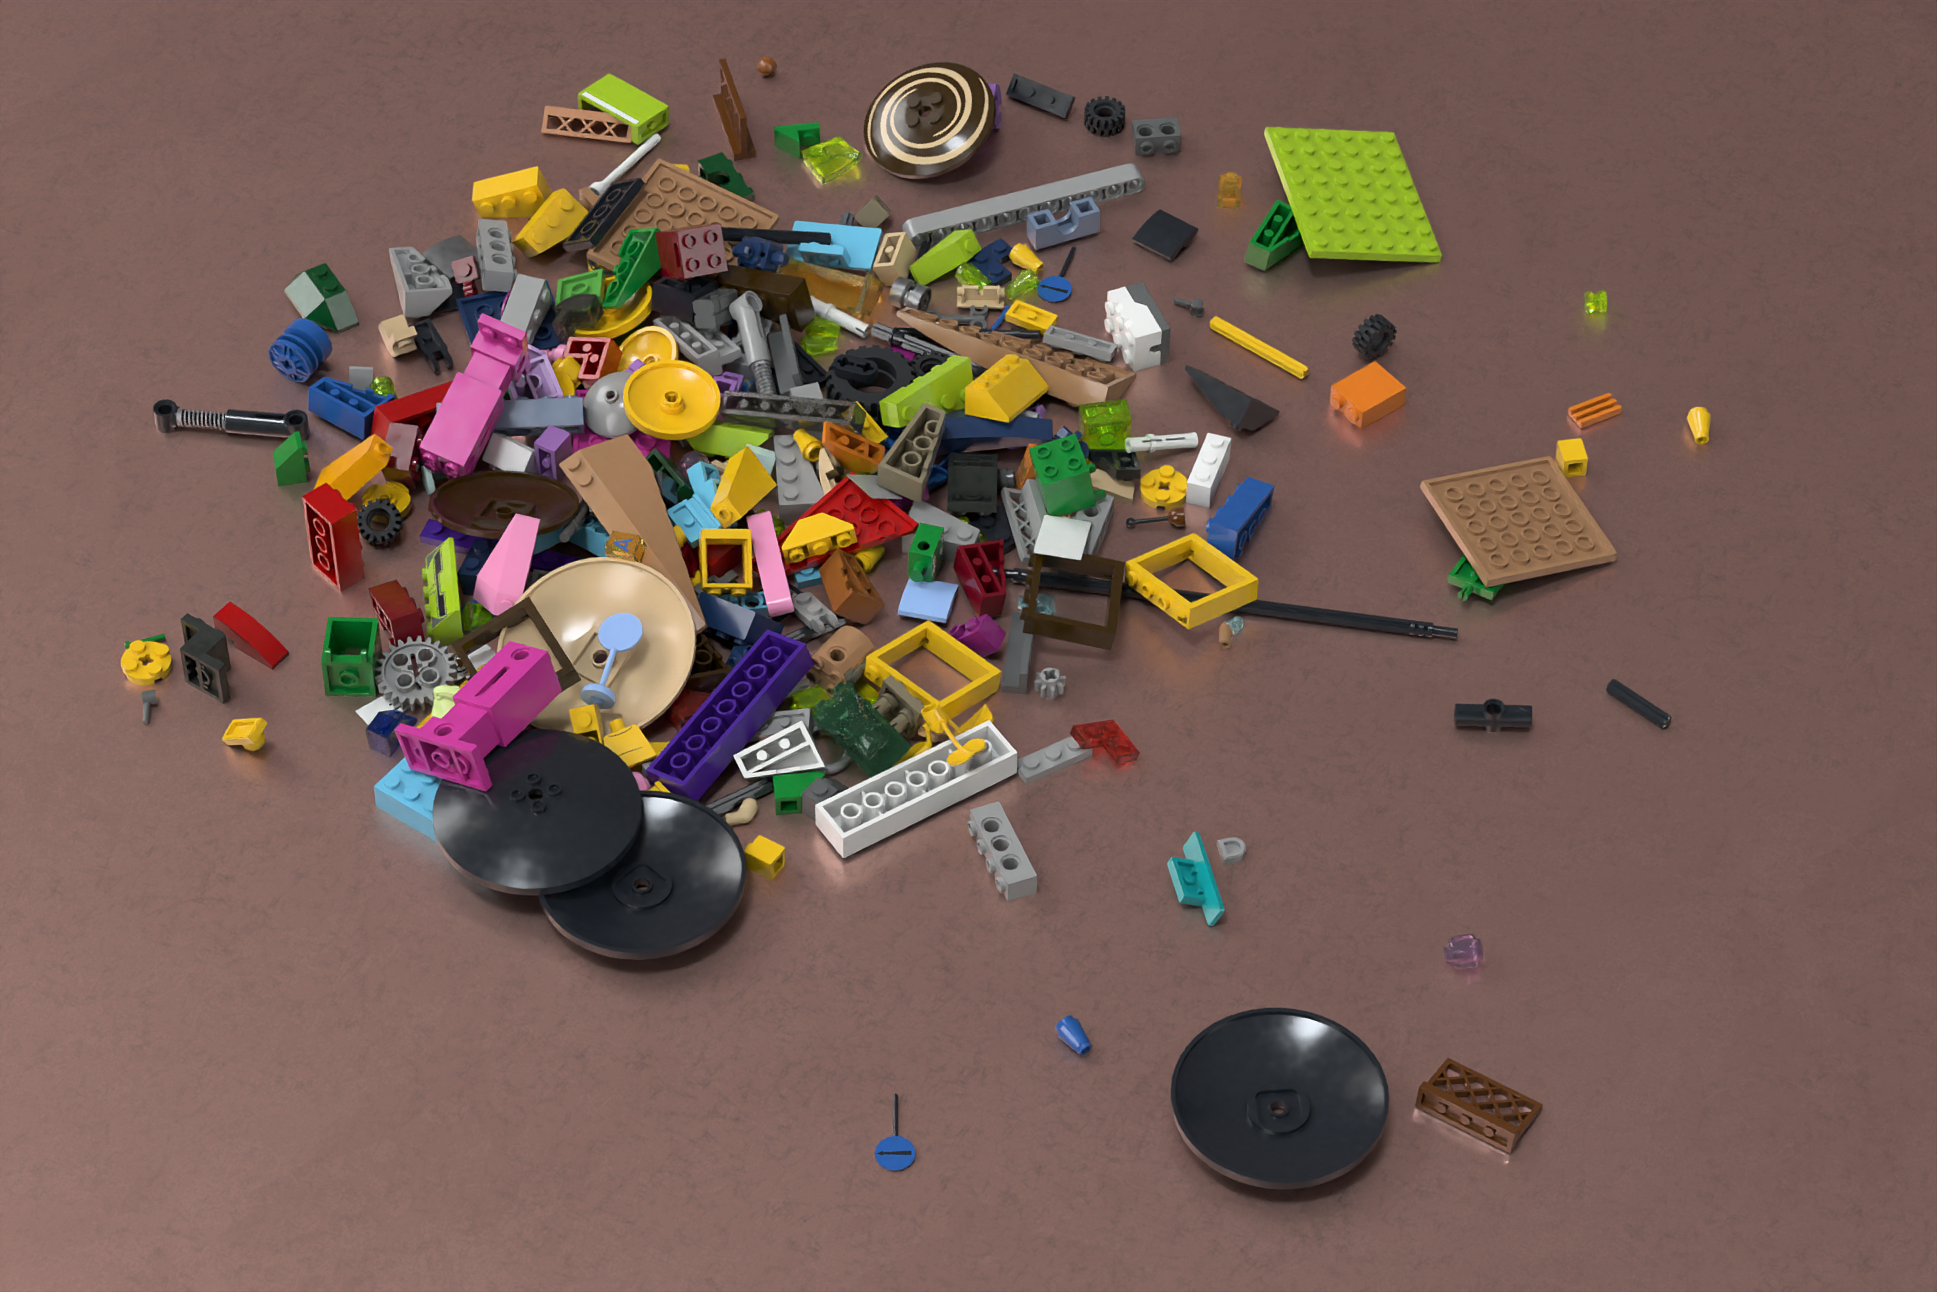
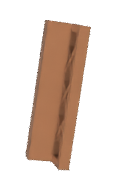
(584, 116)

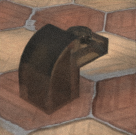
(576, 312)

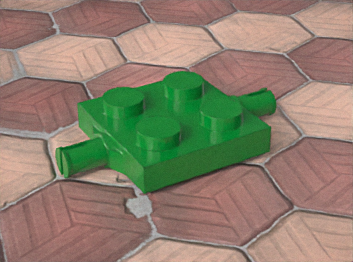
(1465, 577)

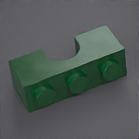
(722, 173)

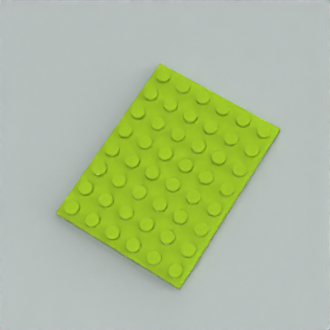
(1352, 195)

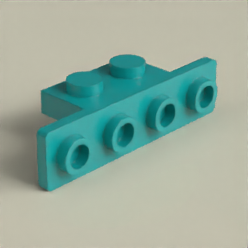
(1195, 879)

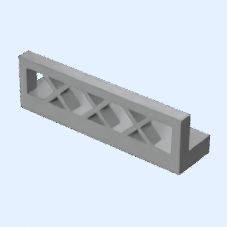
(1031, 509)

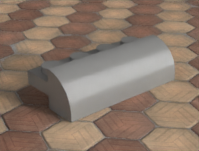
(702, 348)

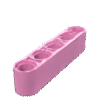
(770, 564)

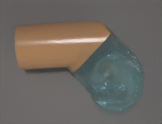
(1228, 630)

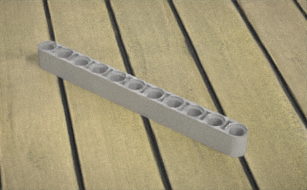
(1015, 207)

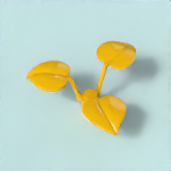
(937, 721)

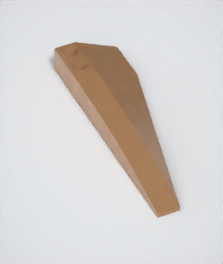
(1067, 377)
(627, 499)

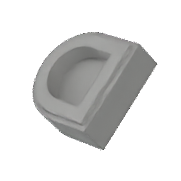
(1231, 850)

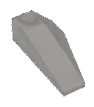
(417, 283)

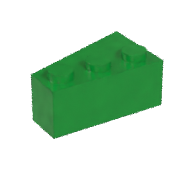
(1274, 238)

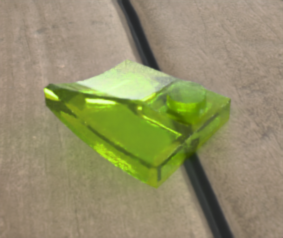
(830, 159)

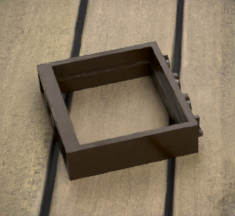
(513, 616)
(1068, 629)

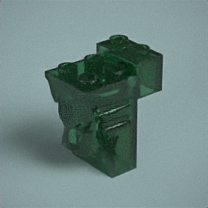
(860, 729)

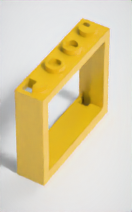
(1240, 590)
(981, 672)

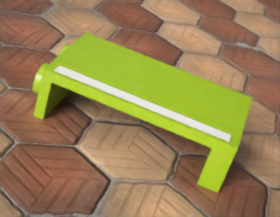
(626, 104)

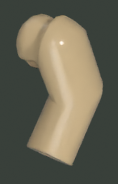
(745, 813)

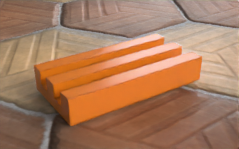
(1592, 408)

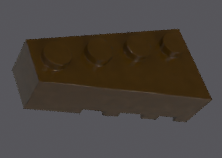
(778, 294)
(707, 669)

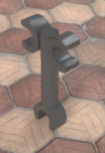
(975, 318)

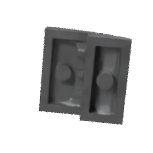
(447, 251)

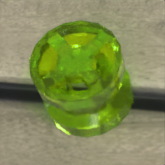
(1595, 302)

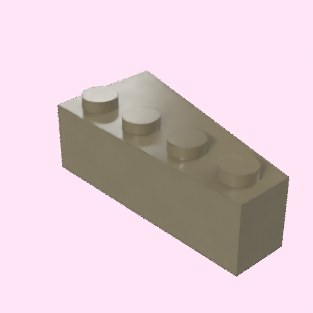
(912, 456)

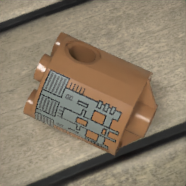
(840, 658)

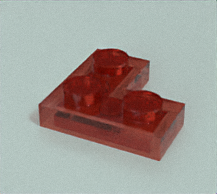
(1106, 735)

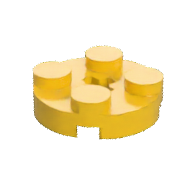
(1159, 478)
(391, 491)
(146, 651)

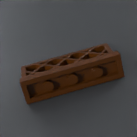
(733, 116)
(1471, 1115)

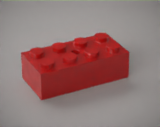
(333, 536)

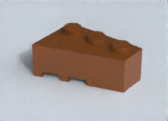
(850, 588)

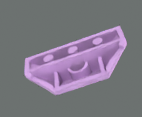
(539, 380)

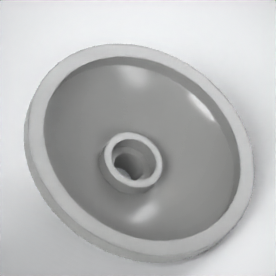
(607, 415)

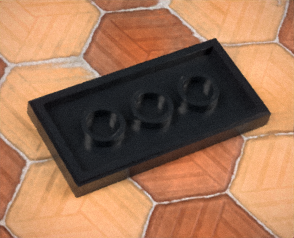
(603, 214)

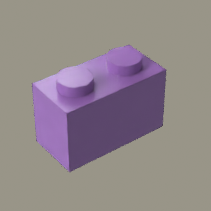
(551, 450)

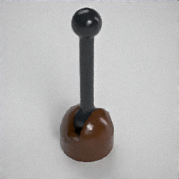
(1175, 518)

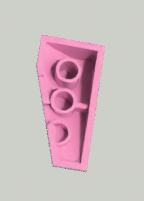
(508, 566)

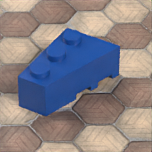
(345, 405)

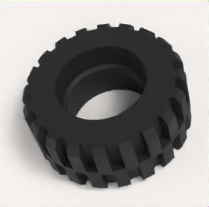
(893, 374)

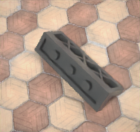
(785, 358)
(1017, 657)

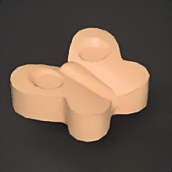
(942, 736)

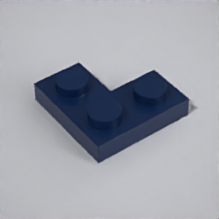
(990, 262)

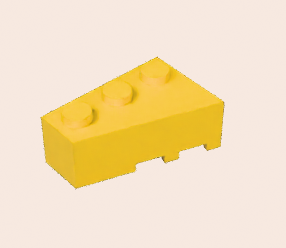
(511, 194)
(551, 223)

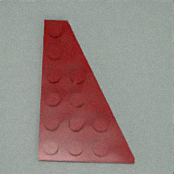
(872, 519)

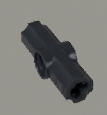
(1493, 715)

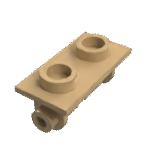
(971, 295)

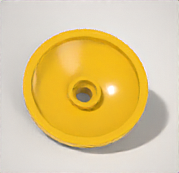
(648, 346)

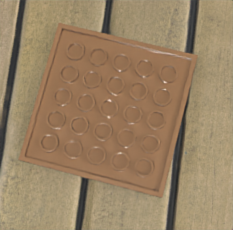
(679, 200)
(1518, 521)

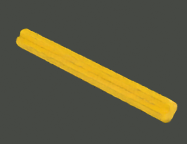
(1259, 347)

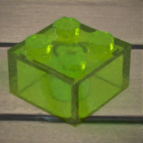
(1105, 424)

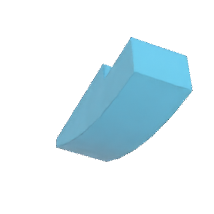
(705, 482)

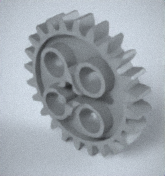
(392, 677)

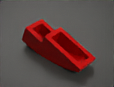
(250, 635)

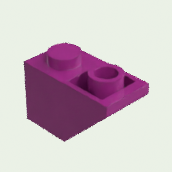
(979, 635)

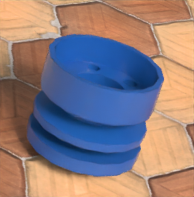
(300, 350)

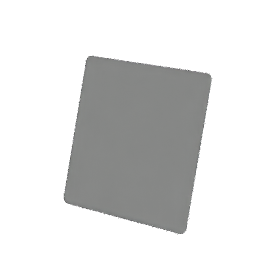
(868, 484)

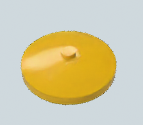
(621, 320)
(671, 399)

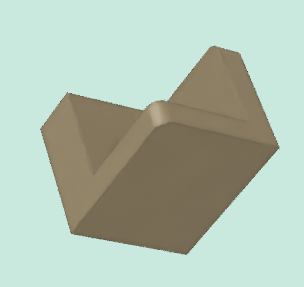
(873, 213)

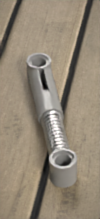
(746, 313)

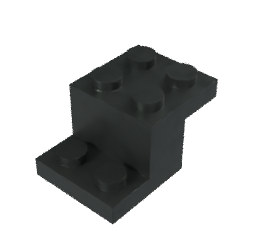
(972, 483)
(205, 658)

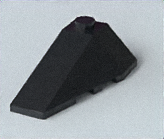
(1232, 403)

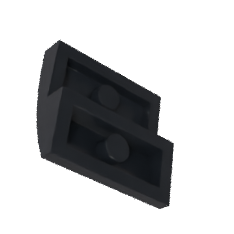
(1164, 235)

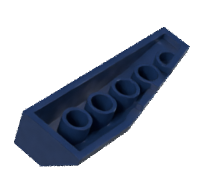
(974, 433)

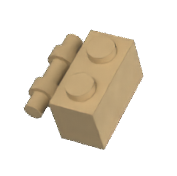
(893, 258)

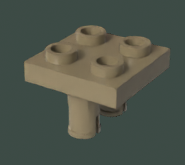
(900, 707)

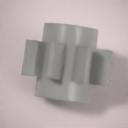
(1050, 683)

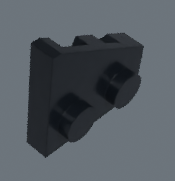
(1116, 463)
(996, 527)

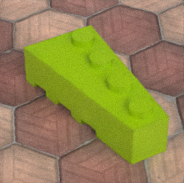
(940, 388)

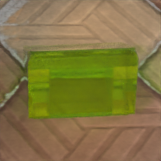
(474, 616)

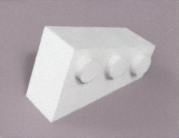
(782, 753)

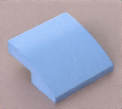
(928, 600)

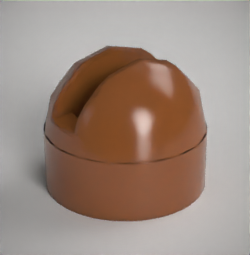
(766, 66)

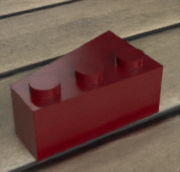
(974, 570)
(397, 612)

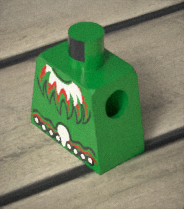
(924, 563)

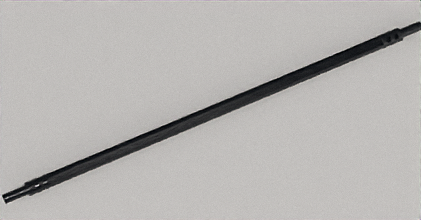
(1258, 607)

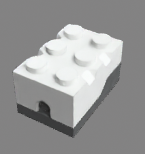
(1137, 327)

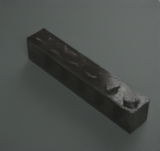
(790, 411)

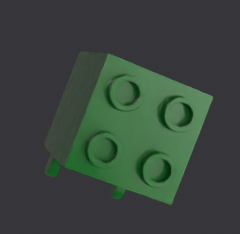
(1064, 476)
(351, 656)

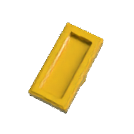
(246, 732)

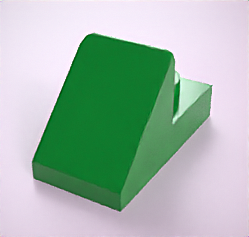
(792, 137)

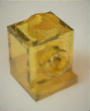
(1229, 185)

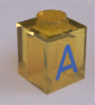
(625, 546)

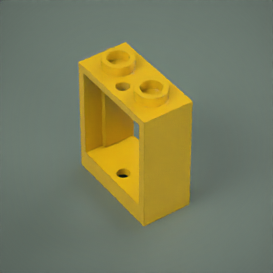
(726, 537)

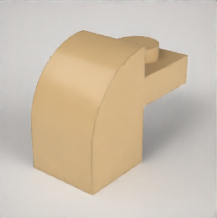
(397, 335)

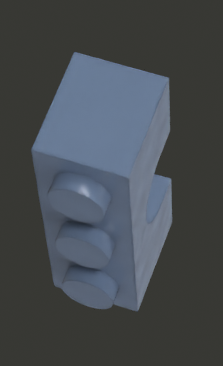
(1080, 221)

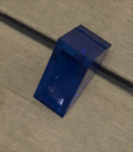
(381, 730)

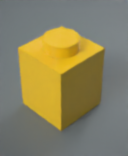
(1571, 457)
(765, 857)

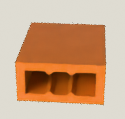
(1367, 395)

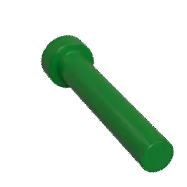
(154, 639)

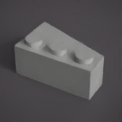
(527, 305)
(955, 530)

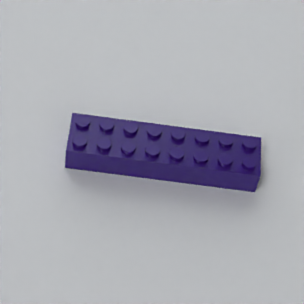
(731, 715)

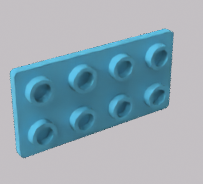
(849, 248)

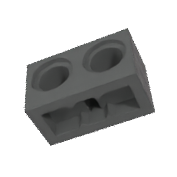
(1156, 136)

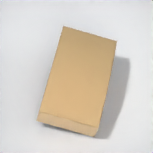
(827, 470)

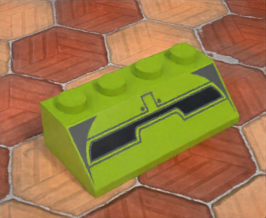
(442, 595)

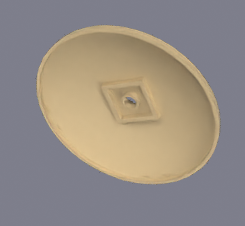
(576, 603)

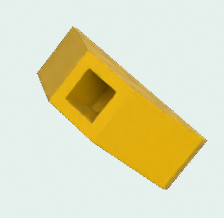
(816, 537)

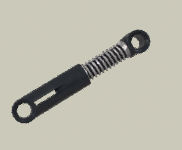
(170, 416)

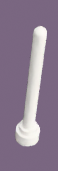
(600, 187)

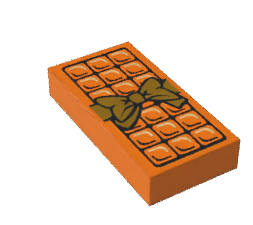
(1025, 469)

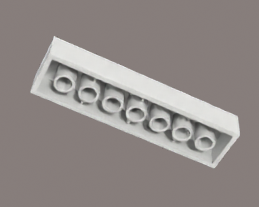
(913, 791)

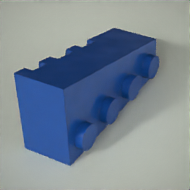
(1239, 517)

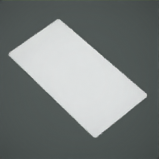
(1062, 537)

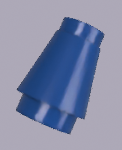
(1073, 1035)

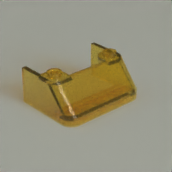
(839, 288)

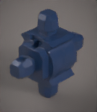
(760, 254)

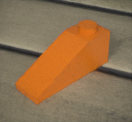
(851, 449)

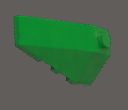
(636, 267)

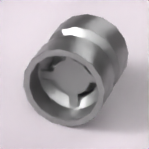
(907, 294)

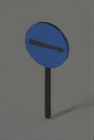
(1056, 288)
(895, 1152)

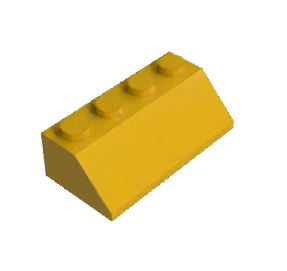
(1004, 389)

